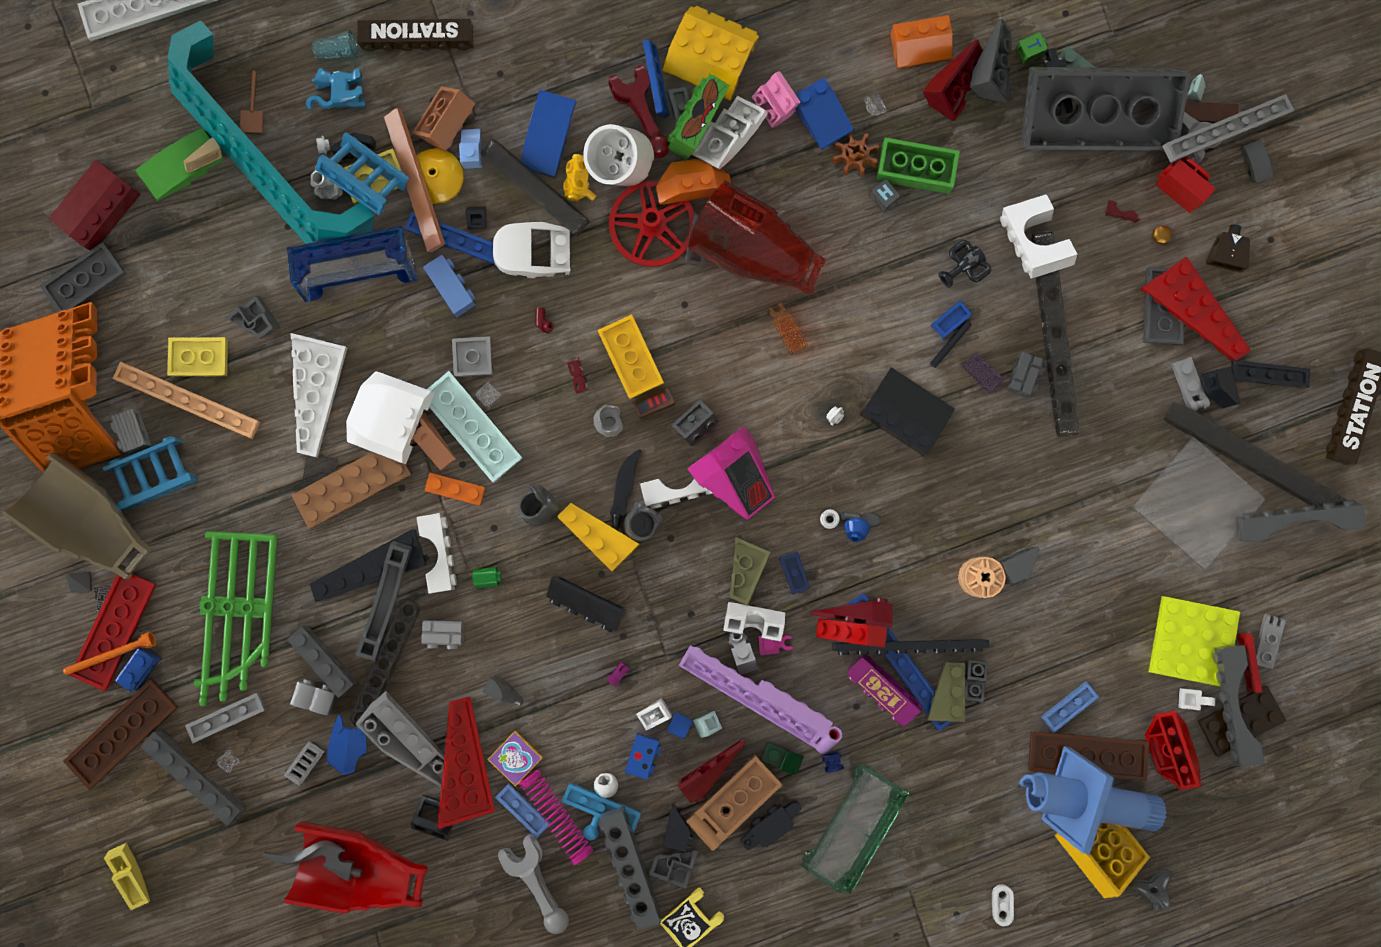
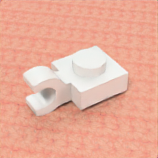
(1193, 699)

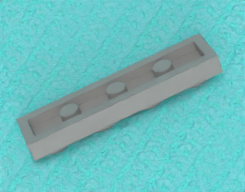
(225, 717)

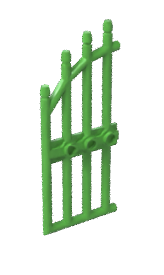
(236, 607)

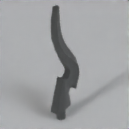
(330, 849)

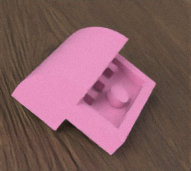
(776, 99)

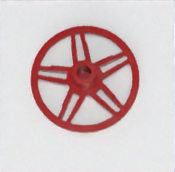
(651, 224)

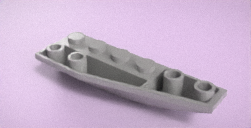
(402, 738)

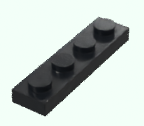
(1270, 374)

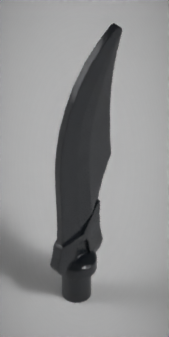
(623, 486)

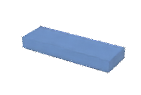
(1069, 707)
(522, 810)

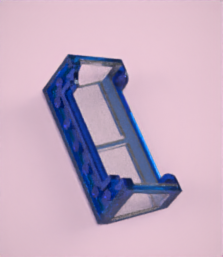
(349, 261)

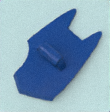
(345, 747)

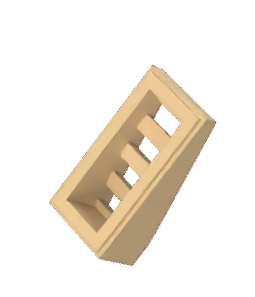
(206, 154)

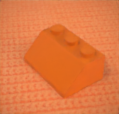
(922, 41)

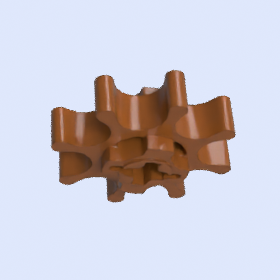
(855, 154)

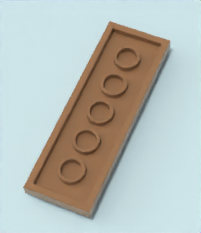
(348, 487)

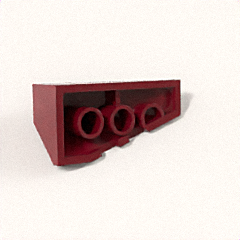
(951, 84)
(867, 612)
(700, 780)

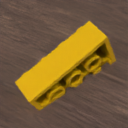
(599, 537)

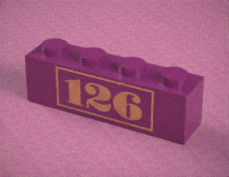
(884, 690)

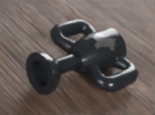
(969, 261)

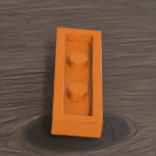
(455, 489)

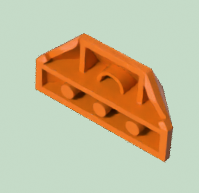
(689, 181)

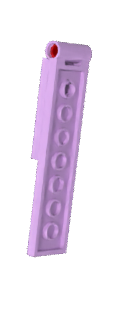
(765, 700)

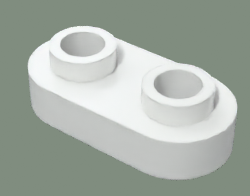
(1003, 903)

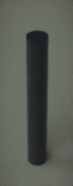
(950, 344)

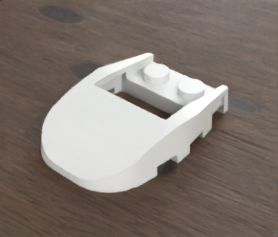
(513, 250)

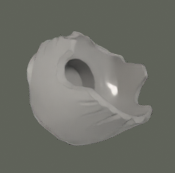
(608, 421)

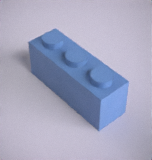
(450, 285)

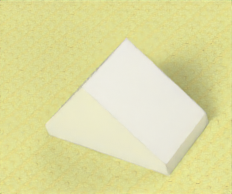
(654, 714)

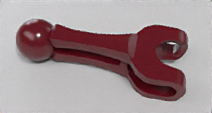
(634, 97)

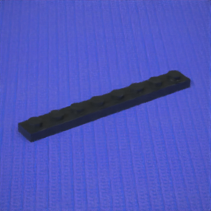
(918, 646)

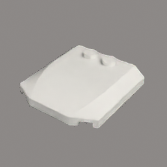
(387, 416)

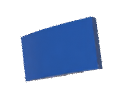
(547, 133)

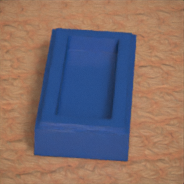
(951, 319)

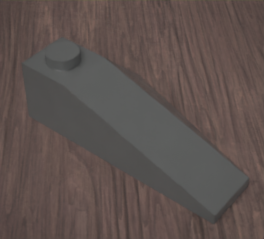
(991, 71)

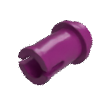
(617, 674)

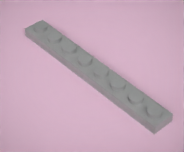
(1227, 128)

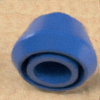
(857, 529)

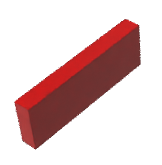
(1251, 673)

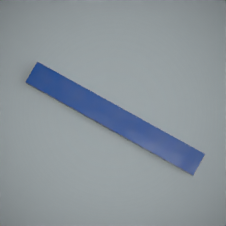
(909, 673)

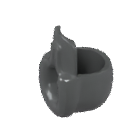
(537, 506)
(642, 522)

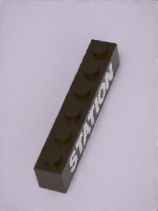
(415, 34)
(1356, 408)

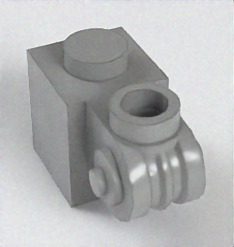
(742, 653)

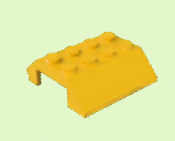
(709, 46)

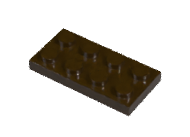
(1258, 712)

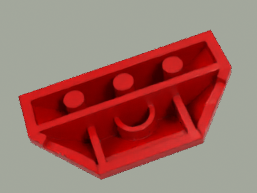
(1173, 750)

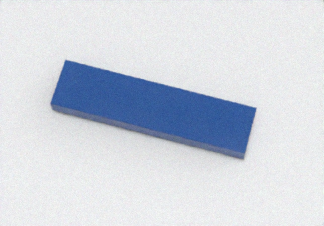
(656, 78)

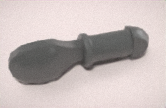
(871, 518)

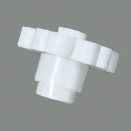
(324, 187)

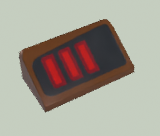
(653, 403)

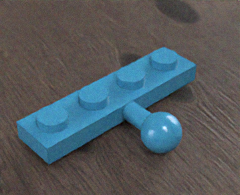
(595, 805)

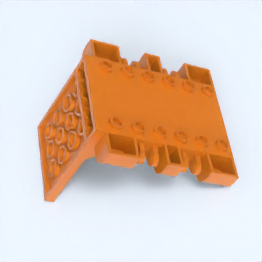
(46, 387)

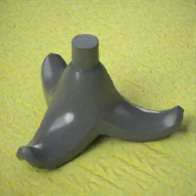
(1154, 889)

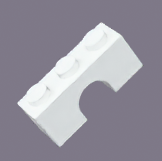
(769, 622)

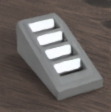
(294, 766)

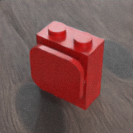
(1185, 183)

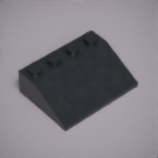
(907, 412)
(586, 603)

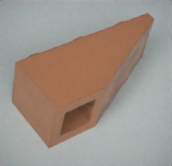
(432, 443)

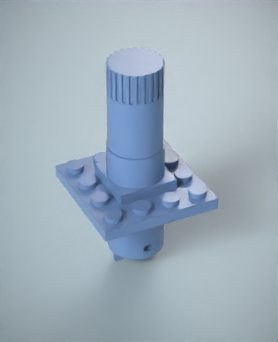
(1083, 797)

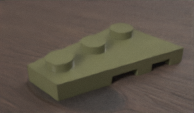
(747, 570)
(949, 697)

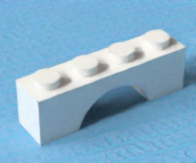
(657, 493)
(441, 576)

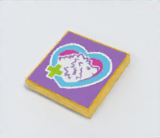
(515, 758)

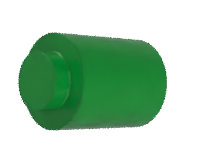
(486, 577)

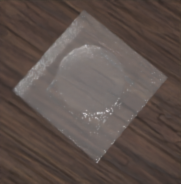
(875, 105)
(488, 395)

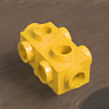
(577, 182)

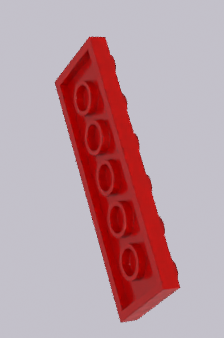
(114, 628)

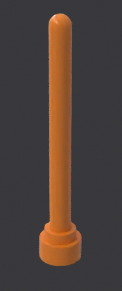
(145, 641)

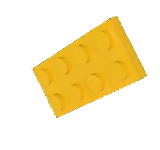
(630, 356)

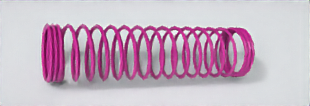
(530, 780)

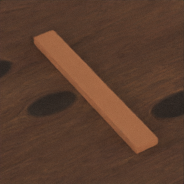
(416, 184)

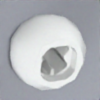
(606, 785)

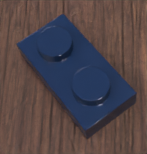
(794, 573)

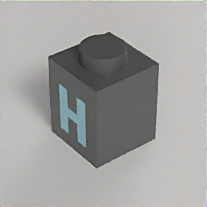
(885, 196)

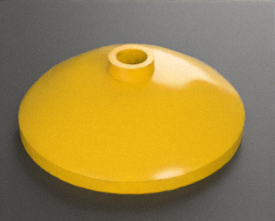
(448, 177)

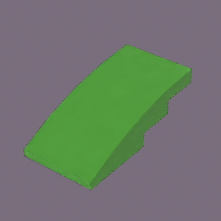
(166, 170)

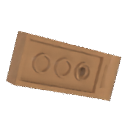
(741, 794)

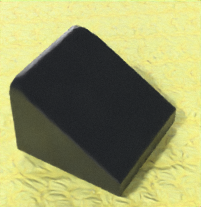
(476, 217)

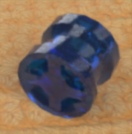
(832, 762)

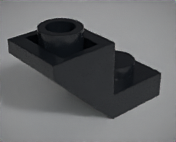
(366, 140)

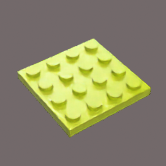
(1187, 639)

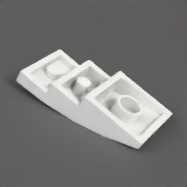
(729, 132)

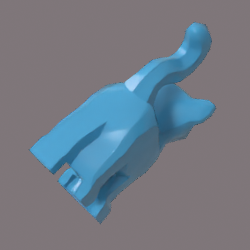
(340, 90)

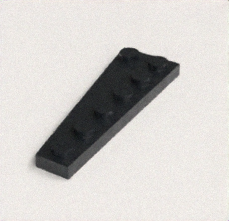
(365, 569)

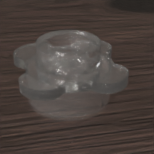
(222, 761)

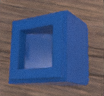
(679, 725)

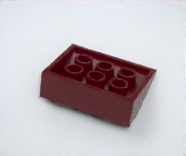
(94, 206)

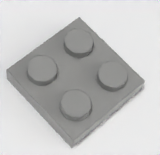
(472, 356)

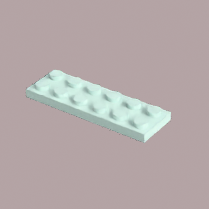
(472, 428)

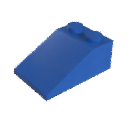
(823, 114)

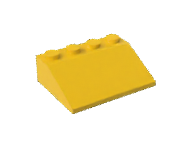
(1112, 859)

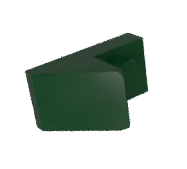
(782, 758)

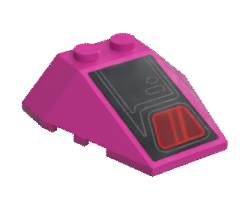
(735, 474)

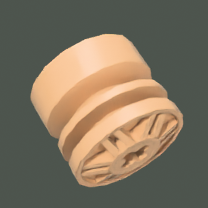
(970, 577)

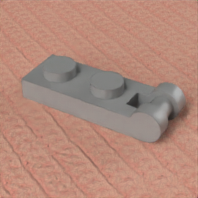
(1190, 384)

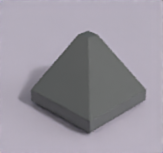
(79, 581)

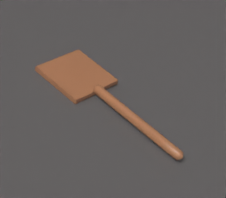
(252, 120)

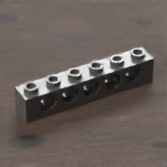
(651, 913)

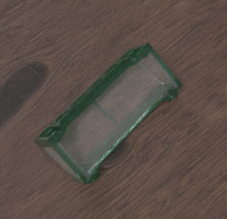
(856, 830)

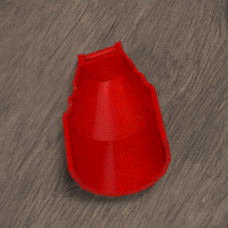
(384, 879)

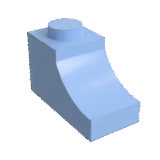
(470, 148)

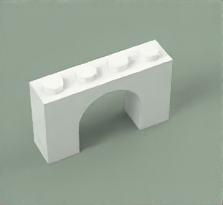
(1035, 258)

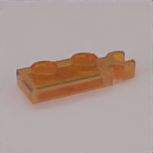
(788, 330)

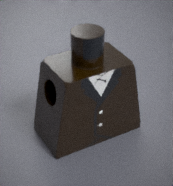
(1230, 250)

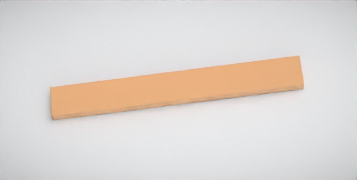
(186, 400)

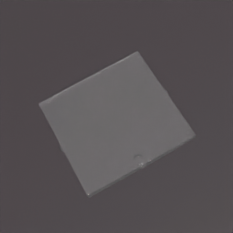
(1197, 502)

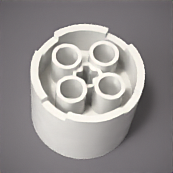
(604, 154)

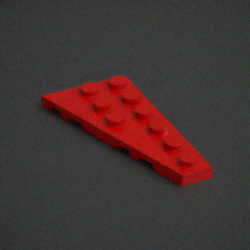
(1193, 304)
(464, 776)

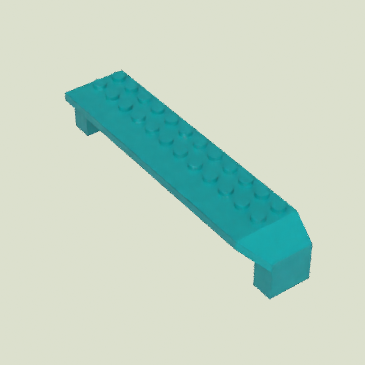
(192, 48)

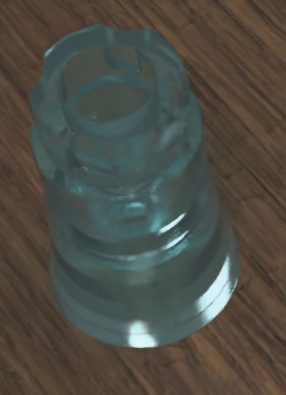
(335, 46)

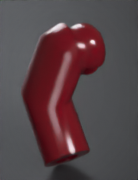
(542, 323)

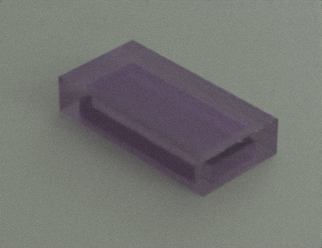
(982, 372)

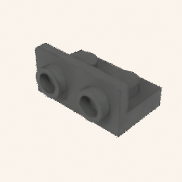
(695, 422)

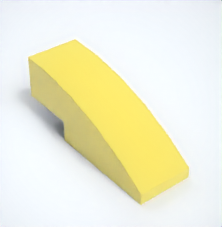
(127, 876)

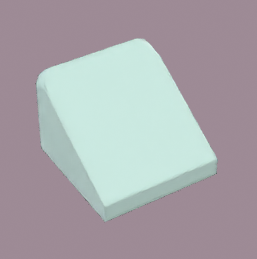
(1197, 88)
(707, 724)

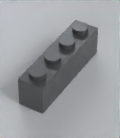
(322, 661)

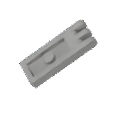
(1269, 641)

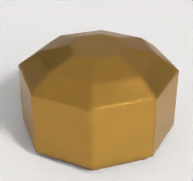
(1162, 234)

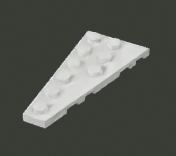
(315, 381)

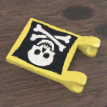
(688, 923)

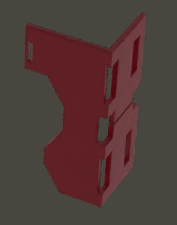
(1112, 210)
(577, 372)

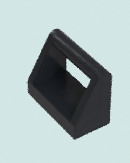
(427, 826)

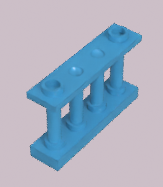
(360, 190)
(147, 492)

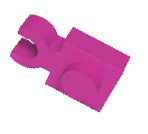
(769, 646)

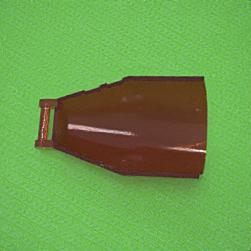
(752, 241)

